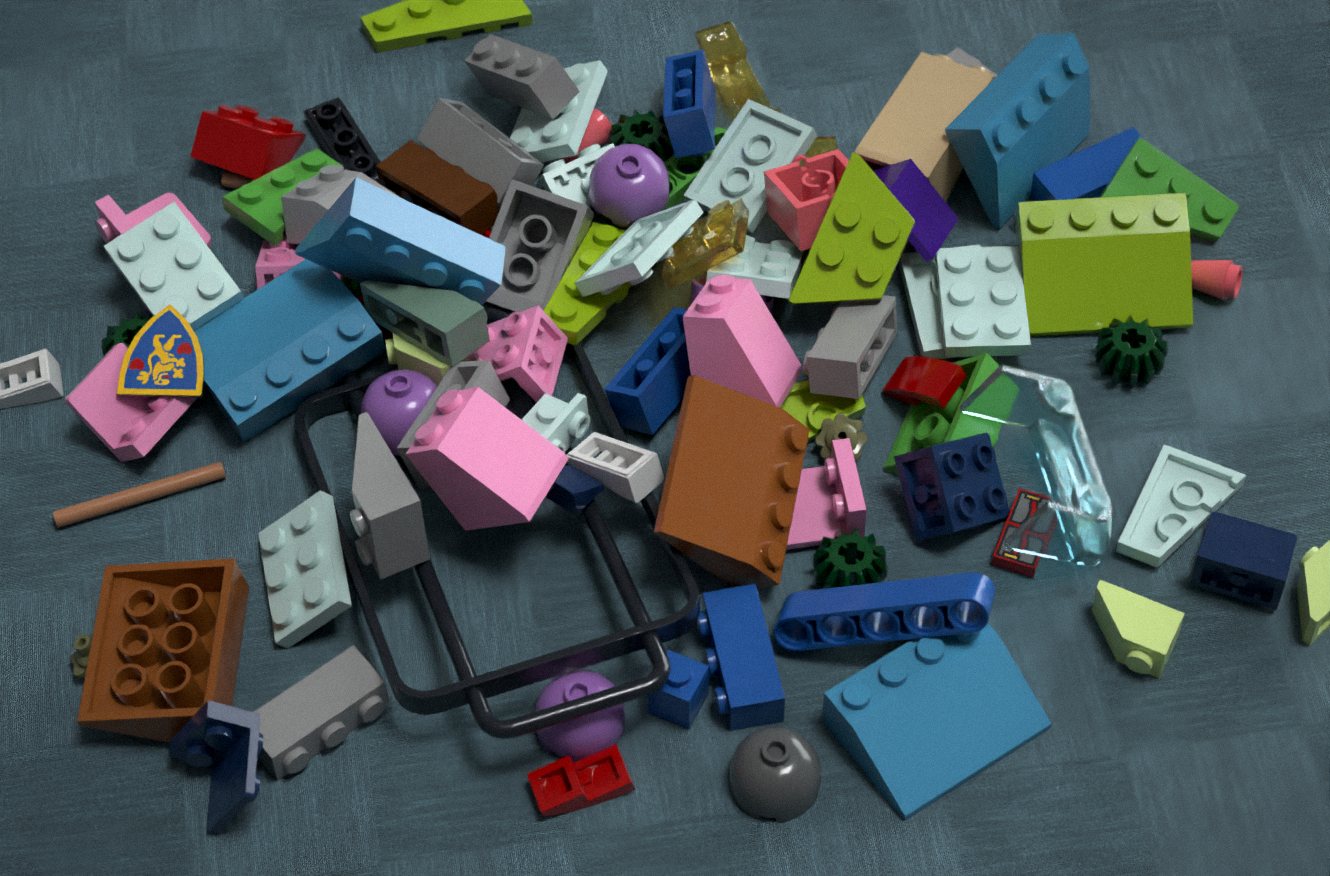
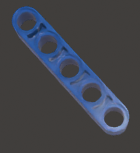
(885, 611)

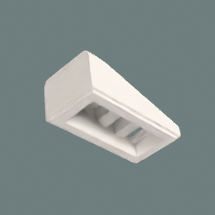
(35, 389)
(620, 466)

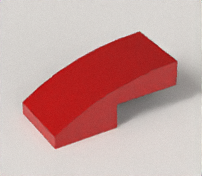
(925, 381)
(580, 784)

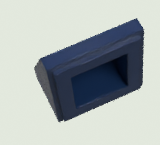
(574, 489)

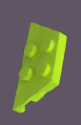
(855, 242)

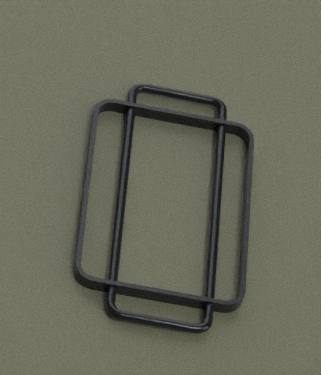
(473, 688)

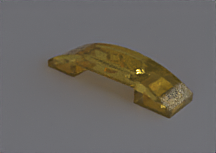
(729, 68)

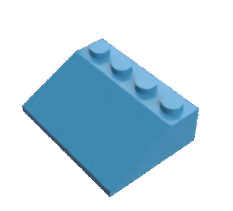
(1023, 122)
(397, 242)
(285, 346)
(934, 715)

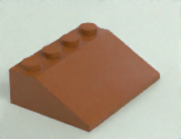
(732, 483)
(163, 645)

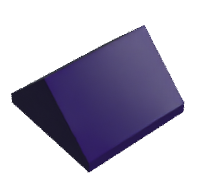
(922, 201)

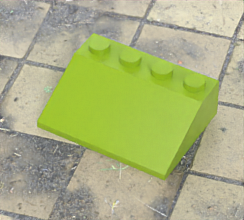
(1105, 262)

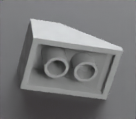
(314, 197)
(540, 242)
(386, 507)

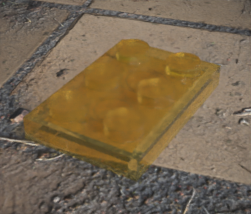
(709, 244)

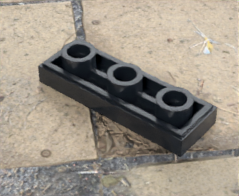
(342, 137)

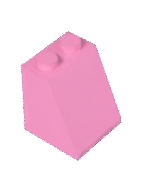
(739, 342)
(484, 460)

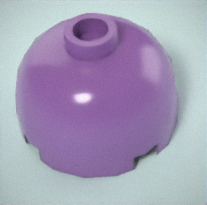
(628, 184)
(396, 402)
(584, 734)

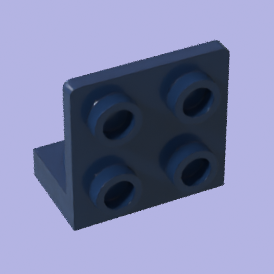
(952, 486)
(1244, 560)
(229, 744)

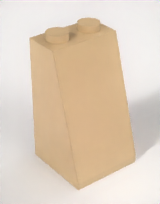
(916, 118)

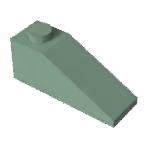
(429, 318)

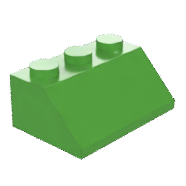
(933, 425)

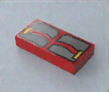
(1023, 507)

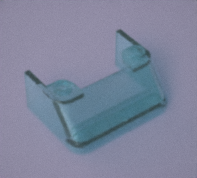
(1079, 518)

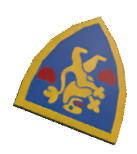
(163, 359)

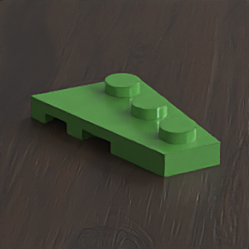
(1152, 172)
(260, 202)

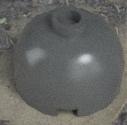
(775, 774)

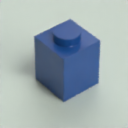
(683, 692)

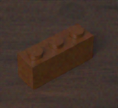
(439, 187)

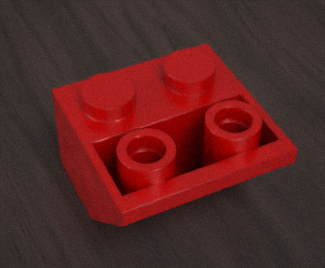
(244, 142)

